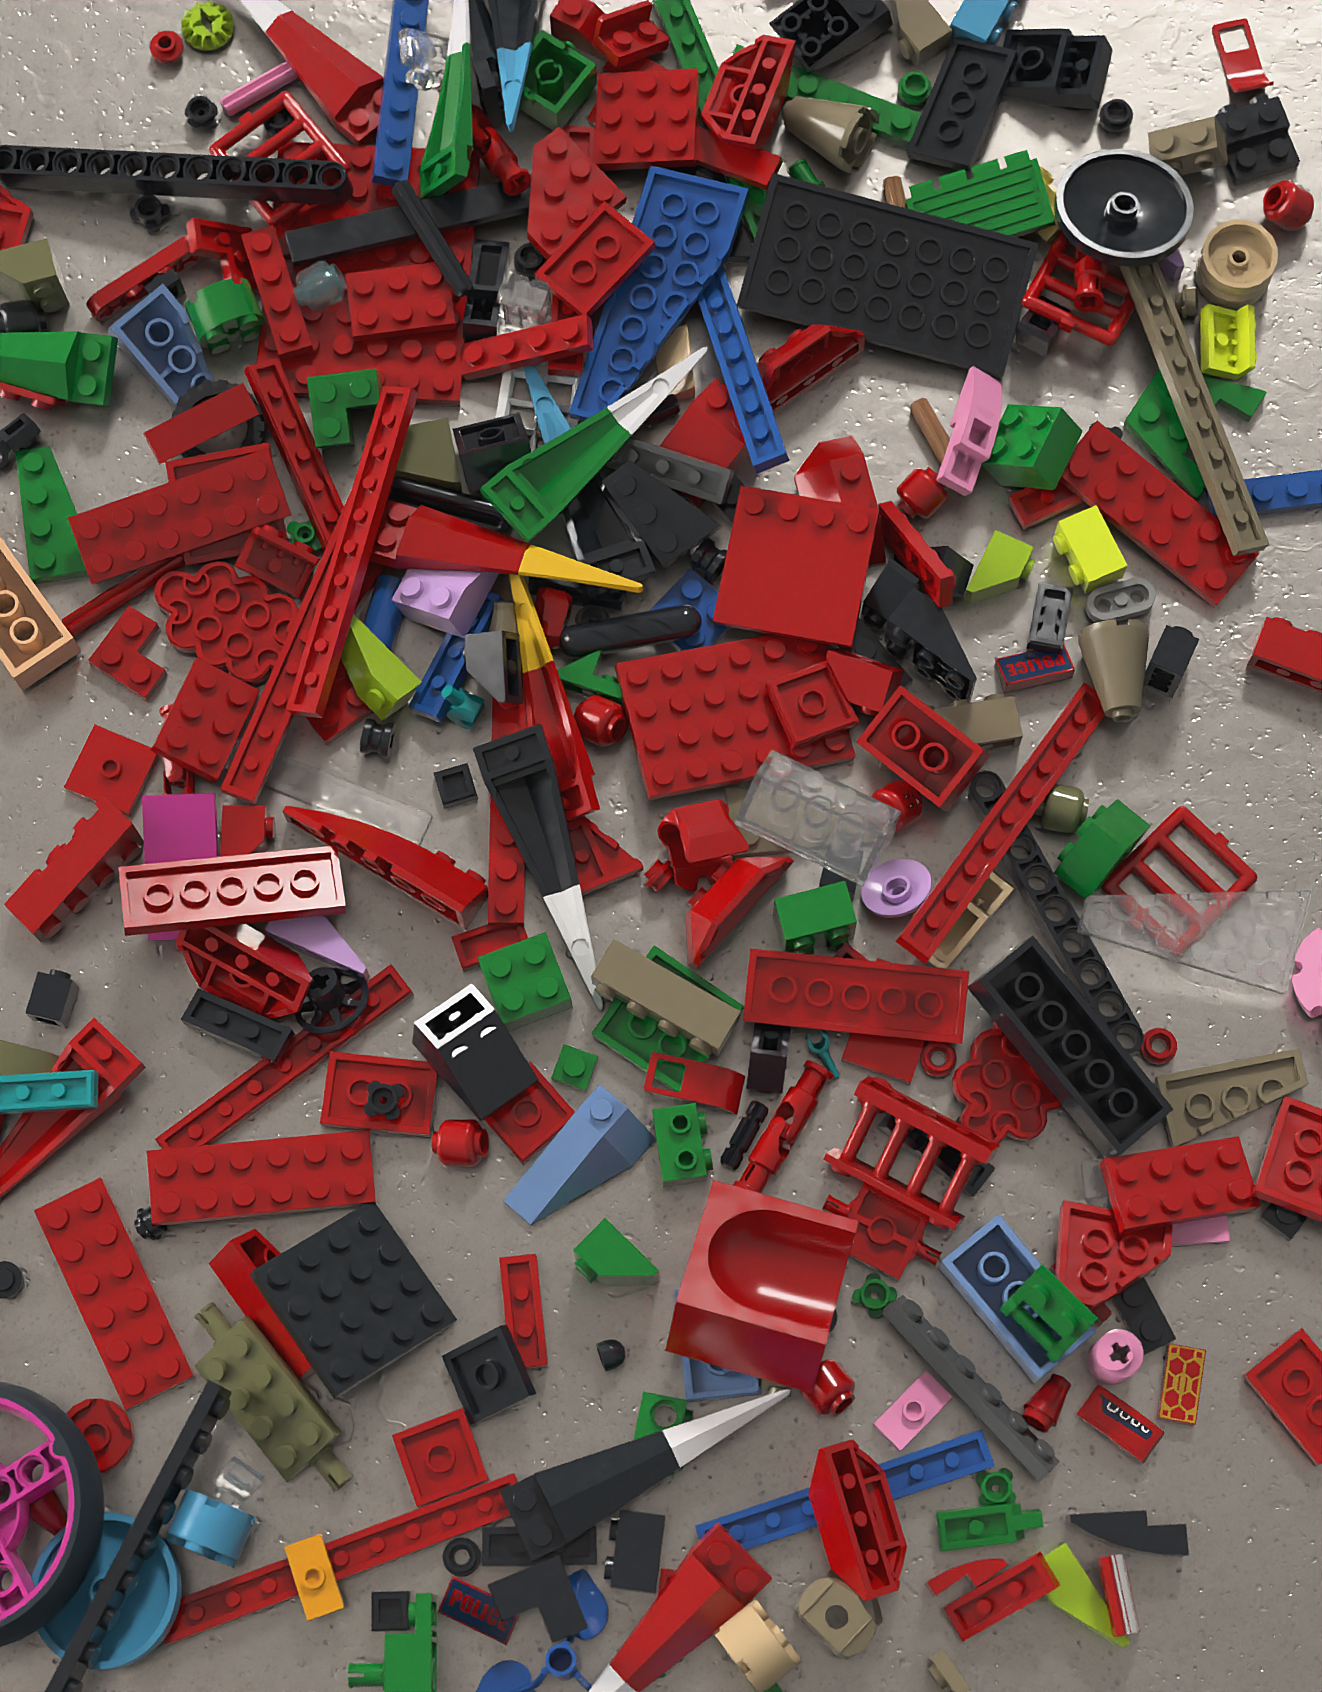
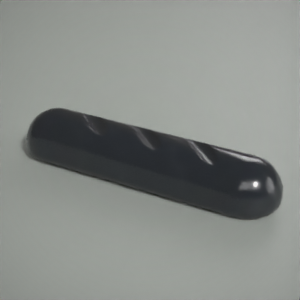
(457, 504)
(630, 631)

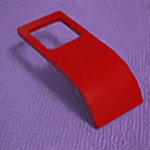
(1241, 66)
(701, 1083)

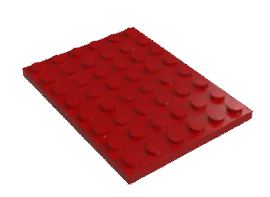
(419, 361)

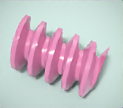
(1114, 1342)

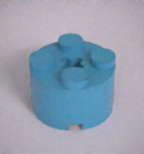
(210, 1528)

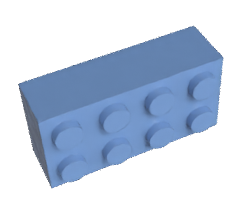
(986, 1274)

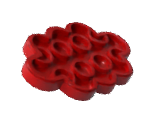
(226, 619)
(1001, 1090)

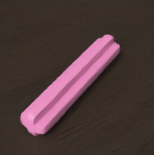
(258, 88)

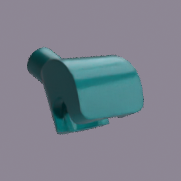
(464, 706)

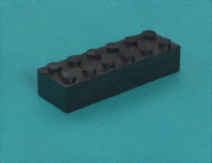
(1070, 1048)

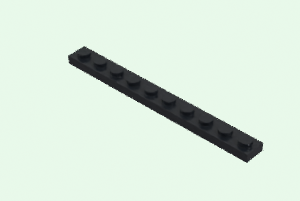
(141, 1539)

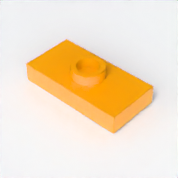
(314, 1577)

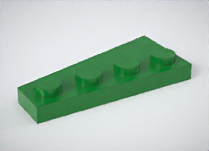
(45, 512)

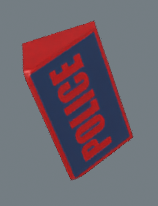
(1033, 669)
(475, 1610)

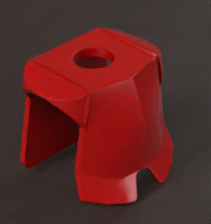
(700, 841)

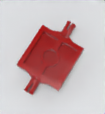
(887, 1231)

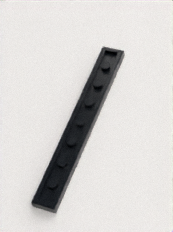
(392, 226)

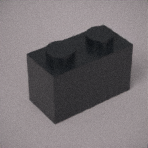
(636, 1551)

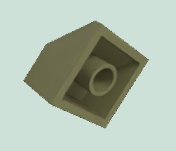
(34, 275)

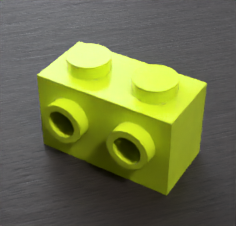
(1089, 550)

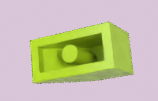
(1000, 568)

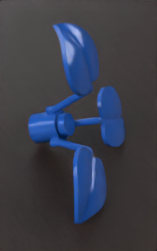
(560, 1658)

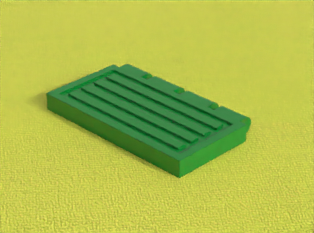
(996, 199)

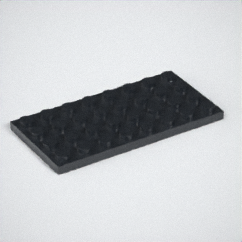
(889, 273)

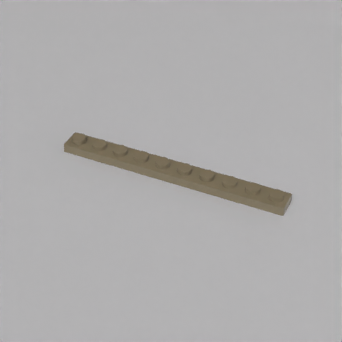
(1195, 409)

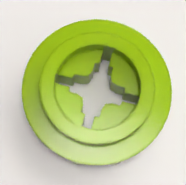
(197, 35)

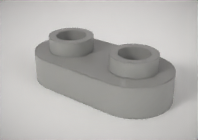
(1118, 600)

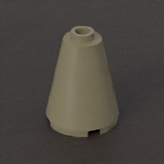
(833, 129)
(1117, 664)

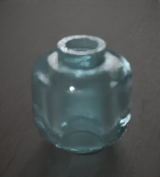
(319, 286)

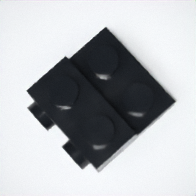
(1257, 139)

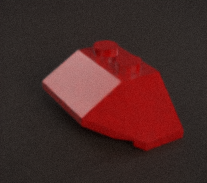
(750, 92)
(806, 360)
(840, 474)
(728, 901)
(246, 968)
(857, 1520)

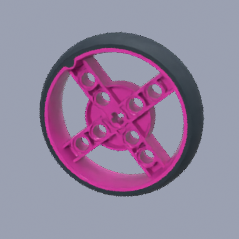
(64, 1458)

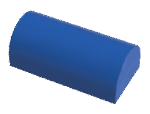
(383, 616)

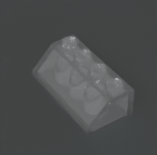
(817, 817)

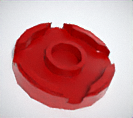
(106, 1430)

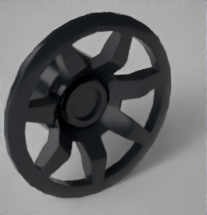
(328, 995)

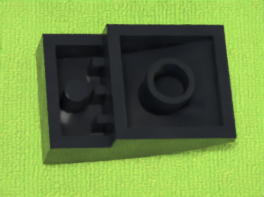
(1058, 67)

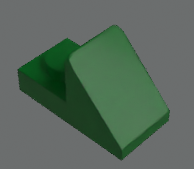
(582, 679)

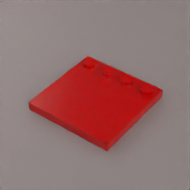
(796, 566)

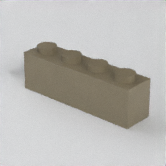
(989, 723)
(665, 998)

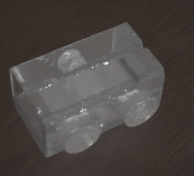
(524, 303)

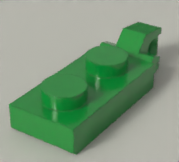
(984, 1525)

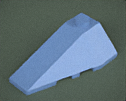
(587, 1151)

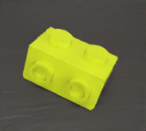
(1227, 341)

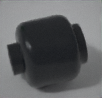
(21, 317)

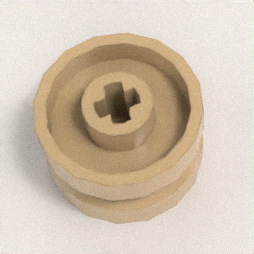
(1236, 263)

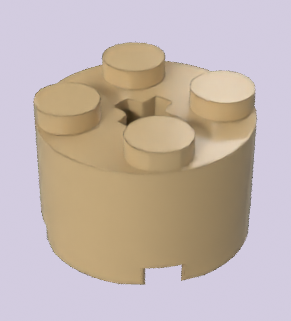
(757, 1646)

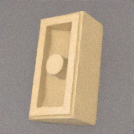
(673, 352)

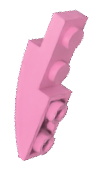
(974, 431)

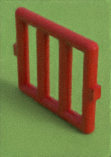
(302, 122)
(1066, 320)
(1159, 838)

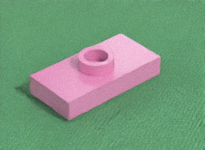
(913, 1410)

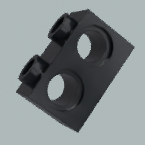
(1170, 660)

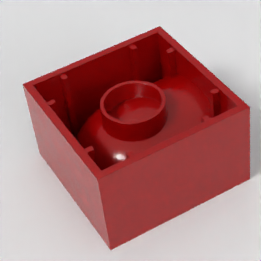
(761, 1286)

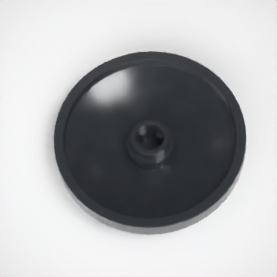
(1123, 207)

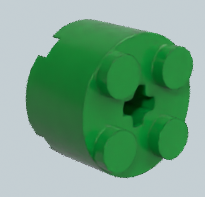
(225, 314)

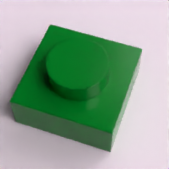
(574, 1068)

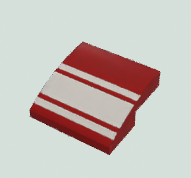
(1118, 1595)

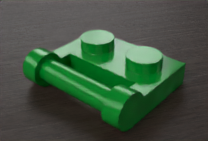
(1055, 1306)

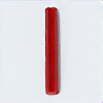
(119, 594)

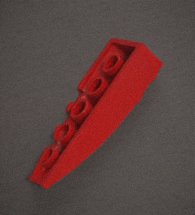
(399, 862)

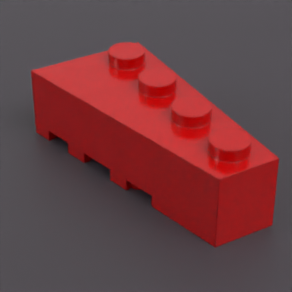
(75, 870)

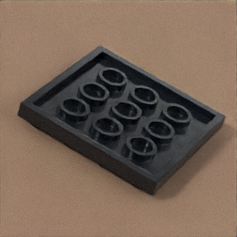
(353, 1298)

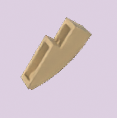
(972, 921)

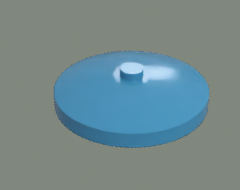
(144, 1614)

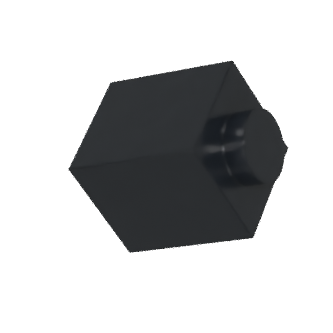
(52, 998)

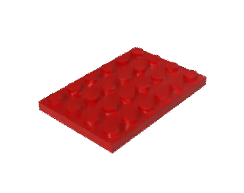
(707, 717)

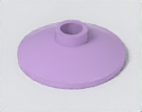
(896, 888)

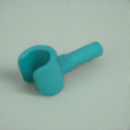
(822, 1049)

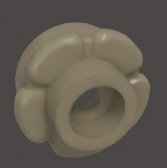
(1187, 301)

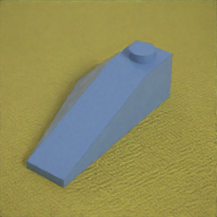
(162, 344)

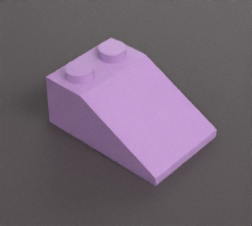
(443, 597)

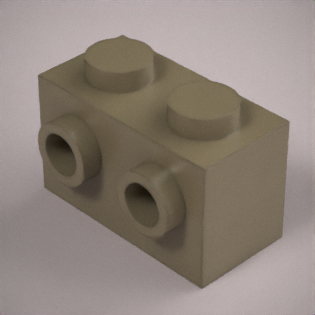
(1190, 146)

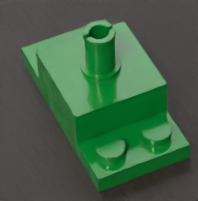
(408, 1658)

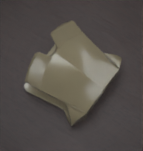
(862, 1615)

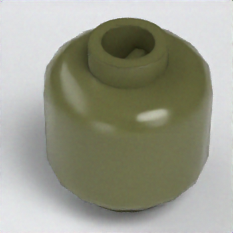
(1063, 809)

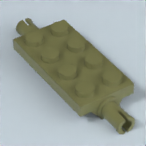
(270, 1399)

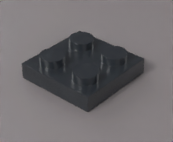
(488, 1374)

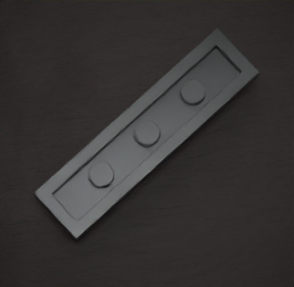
(676, 469)

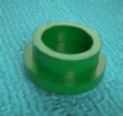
(914, 88)

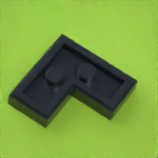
(544, 1588)

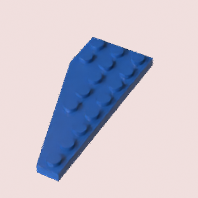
(693, 235)

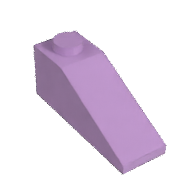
(318, 940)

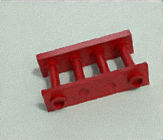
(941, 1133)

